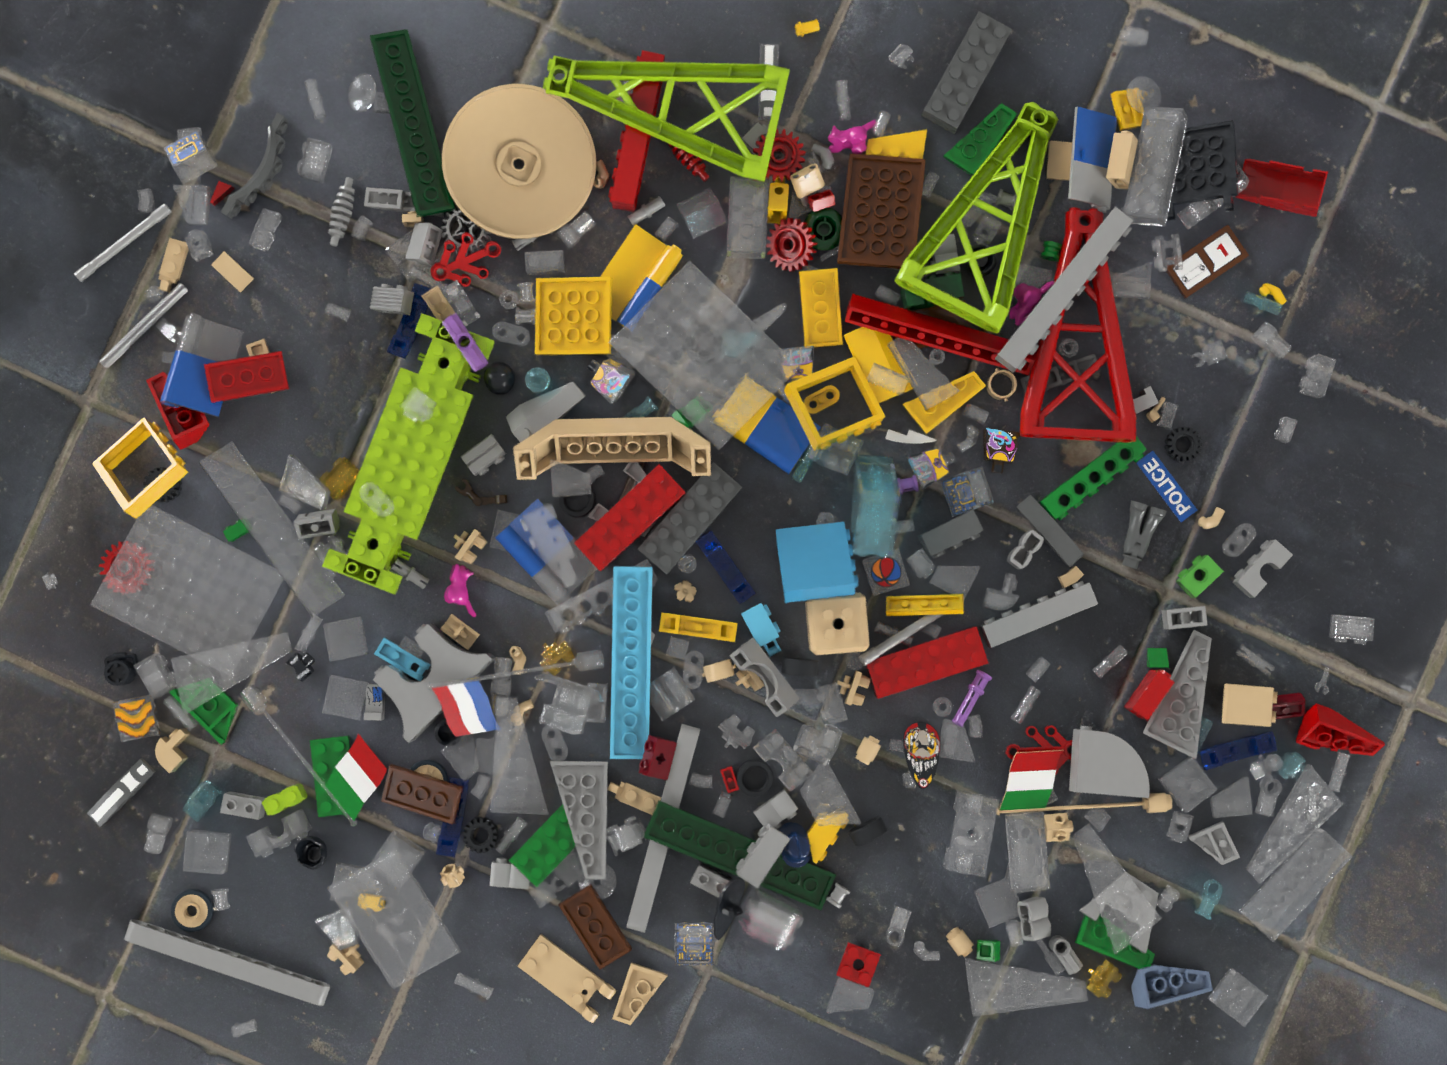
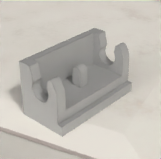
(424, 243)

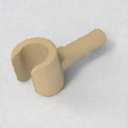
(1153, 415)

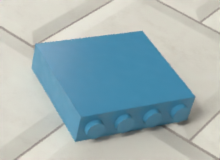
(816, 562)

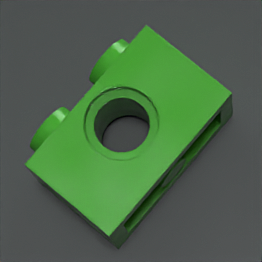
(1209, 570)

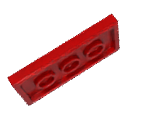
(246, 376)

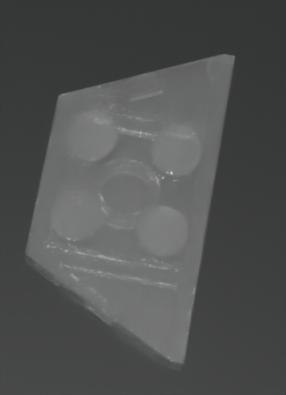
(827, 798)

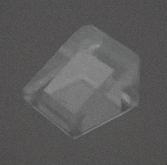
(1097, 818)

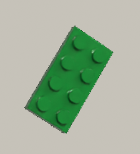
(325, 756)
(545, 848)

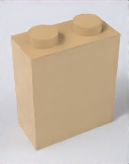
(1121, 159)

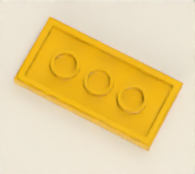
(821, 307)

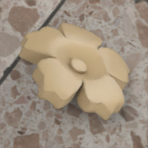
(685, 591)

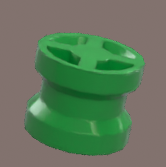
(1051, 250)

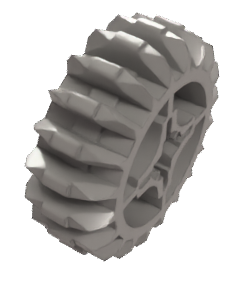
(457, 216)

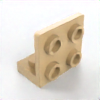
(1059, 160)

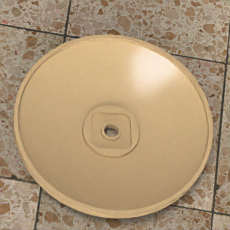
(527, 126)

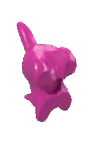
(851, 138)
(1027, 299)
(457, 591)

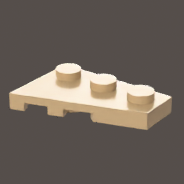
(637, 990)

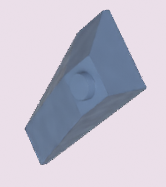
(1165, 984)

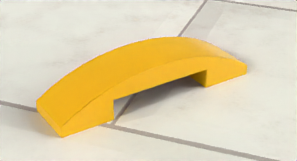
(698, 627)

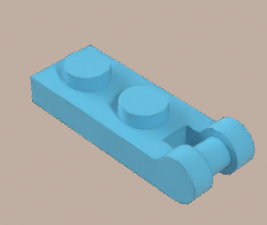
(401, 659)

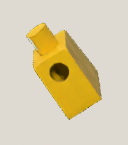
(777, 201)

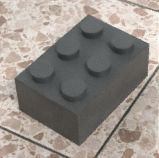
(951, 534)

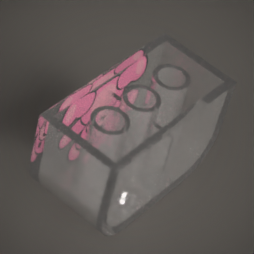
(747, 218)
(770, 917)

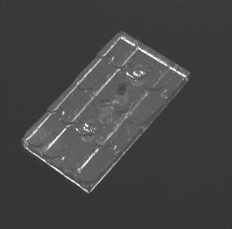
(404, 934)

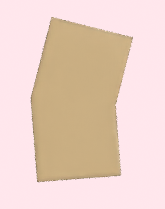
(1070, 577)

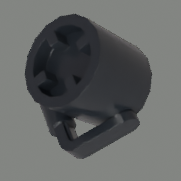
(120, 671)

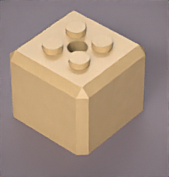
(824, 637)

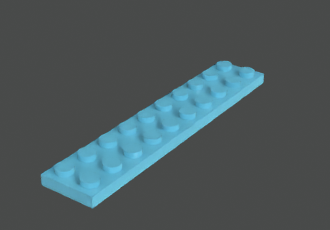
(630, 661)

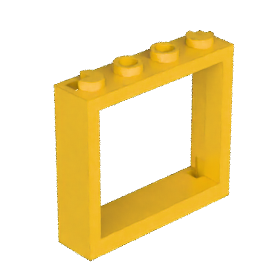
(817, 442)
(123, 448)

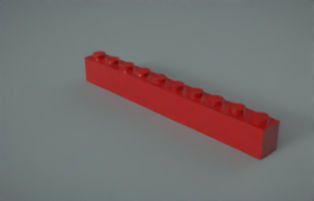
(929, 331)

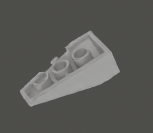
(542, 410)

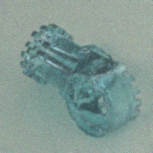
(642, 410)
(1209, 900)

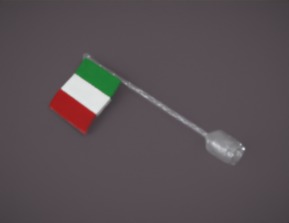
(352, 778)

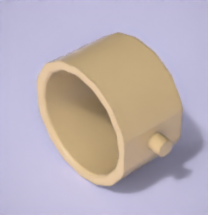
(1008, 374)
(718, 670)

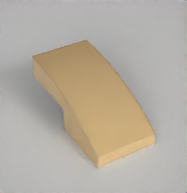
(232, 271)

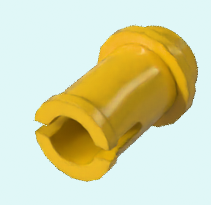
(807, 27)

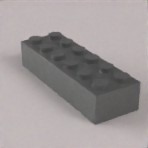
(966, 72)
(690, 518)

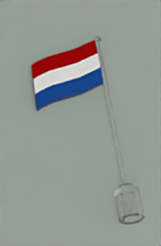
(468, 706)

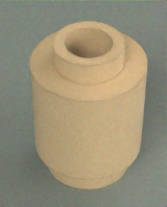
(868, 750)
(959, 942)

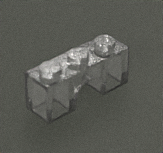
(777, 748)
(295, 826)

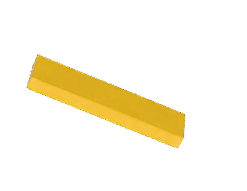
(924, 605)

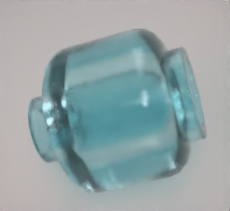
(1292, 765)

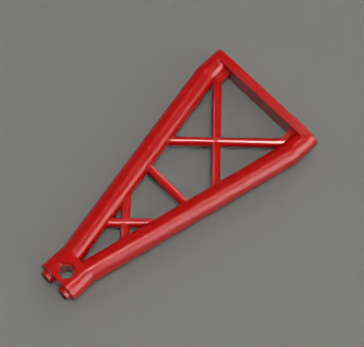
(1102, 294)

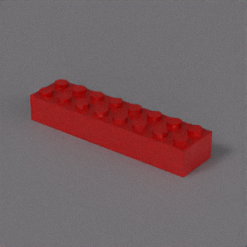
(635, 144)

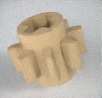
(452, 875)

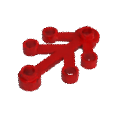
(462, 261)
(1046, 746)

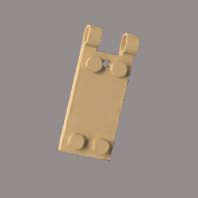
(564, 976)

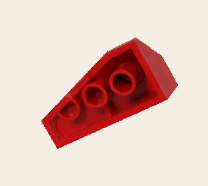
(184, 424)
(1329, 729)

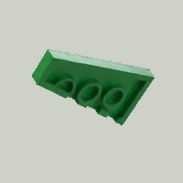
(981, 140)
(1095, 937)

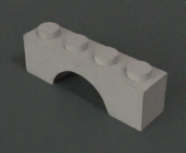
(778, 691)

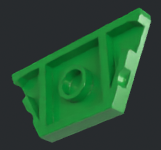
(214, 714)

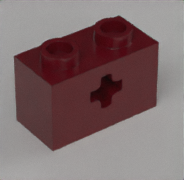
(664, 751)

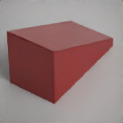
(221, 191)

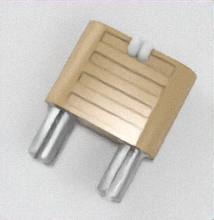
(807, 181)

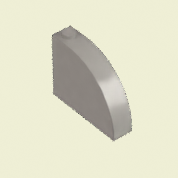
(1106, 765)

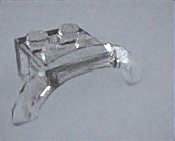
(569, 705)

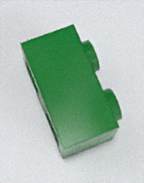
(235, 531)

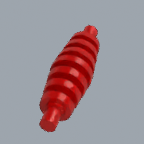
(692, 162)

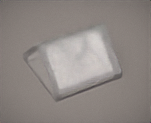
(701, 212)

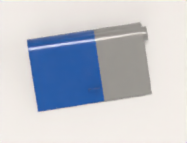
(1090, 158)

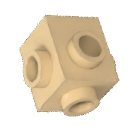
(1057, 827)

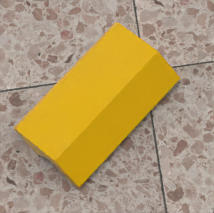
(871, 348)

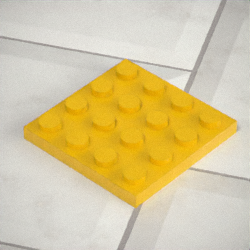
(573, 316)

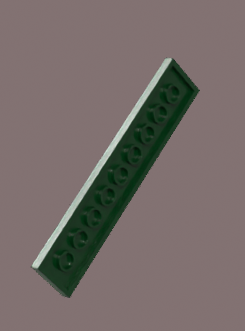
(411, 122)
(726, 848)

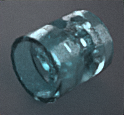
(538, 381)

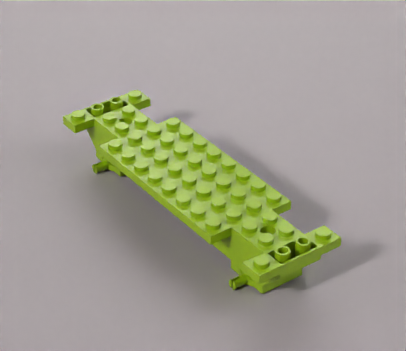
(408, 458)

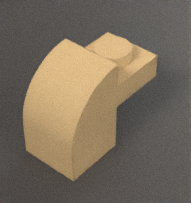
(167, 750)

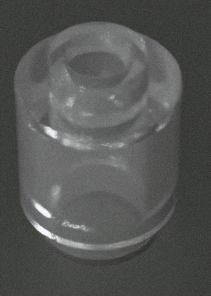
(1133, 36)

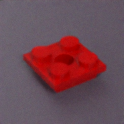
(863, 975)

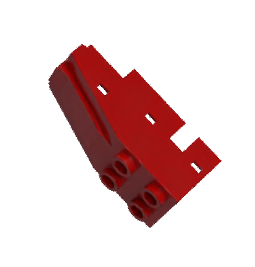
(1283, 186)

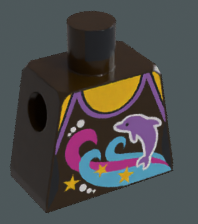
(1000, 447)

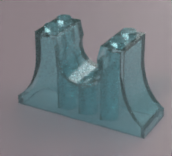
(874, 505)

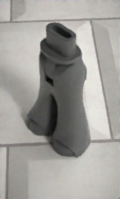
(1136, 542)

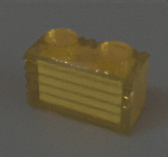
(340, 478)

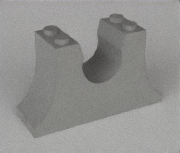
(413, 699)

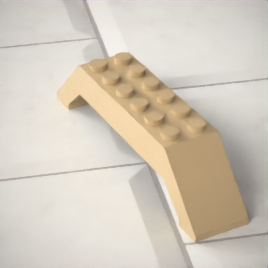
(612, 442)

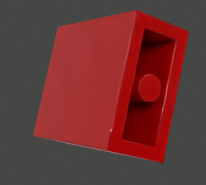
(1149, 693)

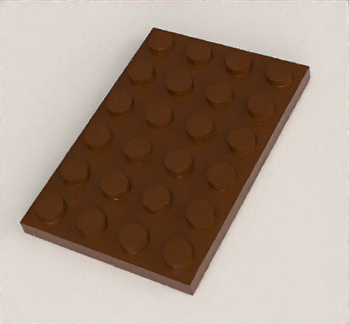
(881, 210)

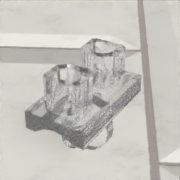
(734, 735)
(1265, 767)

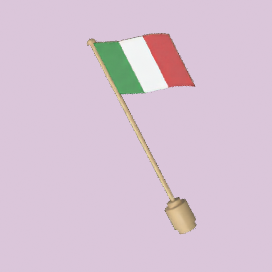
(1032, 782)

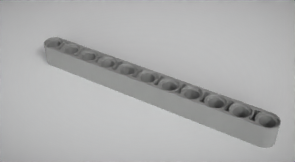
(656, 852)
(227, 962)

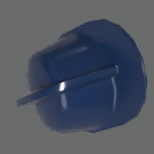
(797, 850)

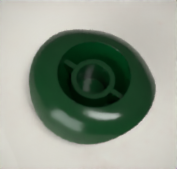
(826, 227)

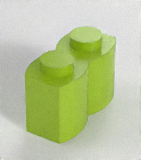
(282, 800)

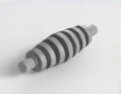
(341, 211)

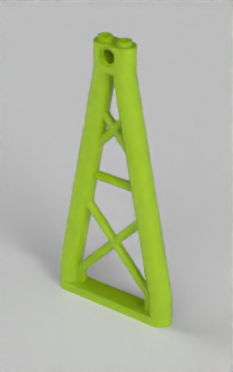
(768, 76)
(913, 267)

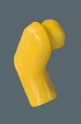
(1274, 291)

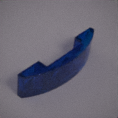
(406, 335)
(725, 567)
(1237, 749)
(450, 833)

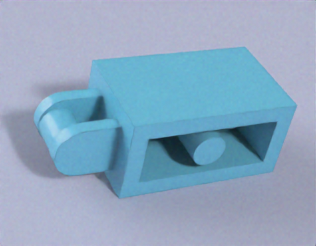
(762, 628)

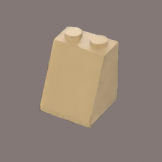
(1249, 705)

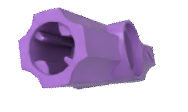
(458, 333)

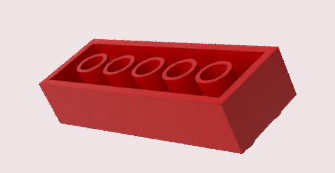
(630, 518)
(926, 662)

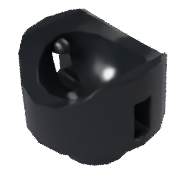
(302, 665)
(444, 734)

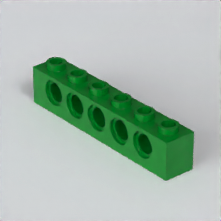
(1097, 466)

